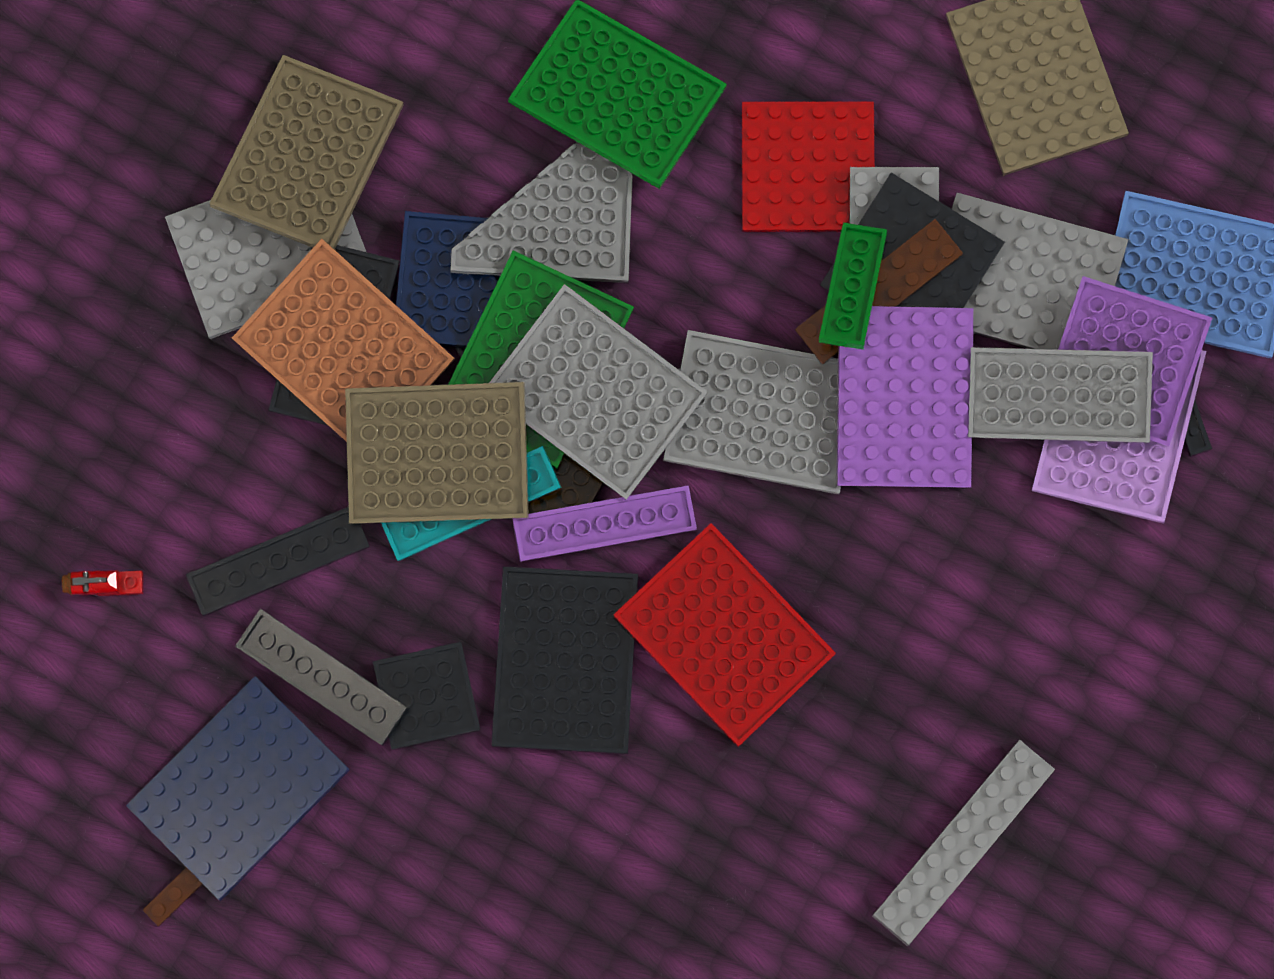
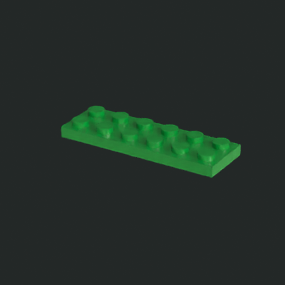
(853, 286)

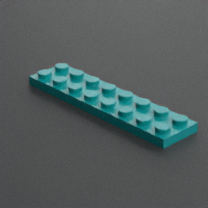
(416, 536)

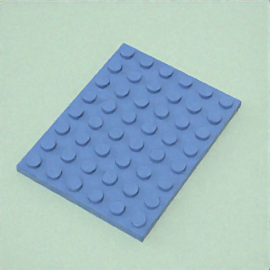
(1204, 265)

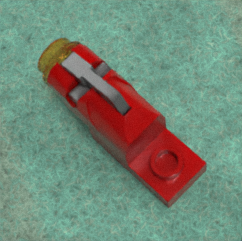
(103, 583)

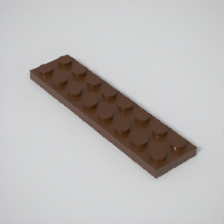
(898, 278)

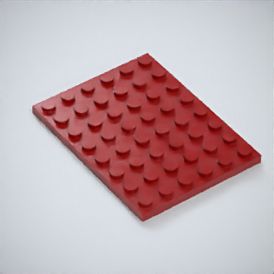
(724, 634)

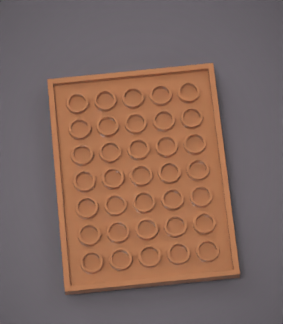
(335, 333)

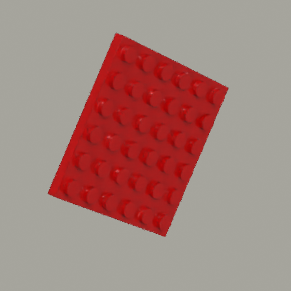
(801, 163)

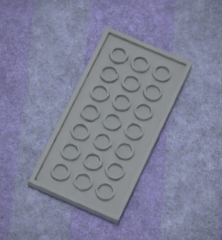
(1060, 394)

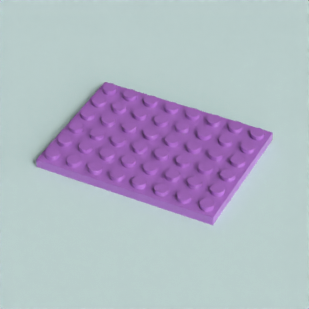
(907, 400)

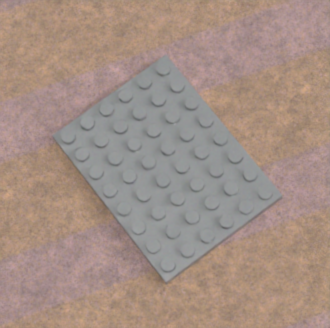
(236, 262)
(1036, 272)
(599, 391)
(763, 414)

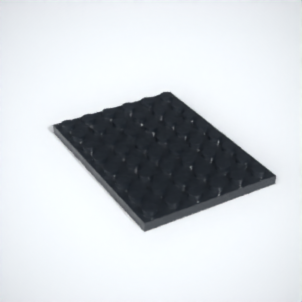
(563, 661)

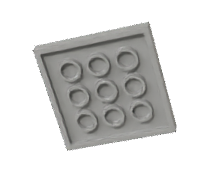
(867, 182)

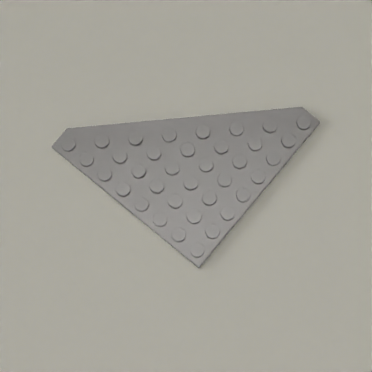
(565, 218)

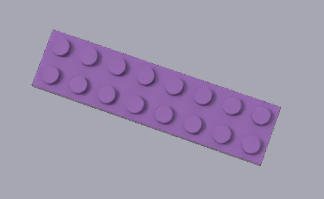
(604, 523)

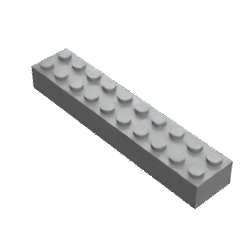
(963, 842)

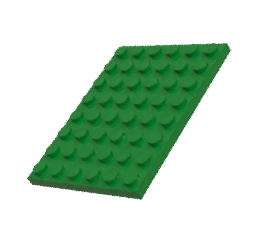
(617, 93)
(510, 313)

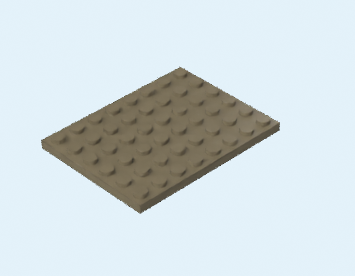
(1036, 79)
(306, 154)
(437, 452)

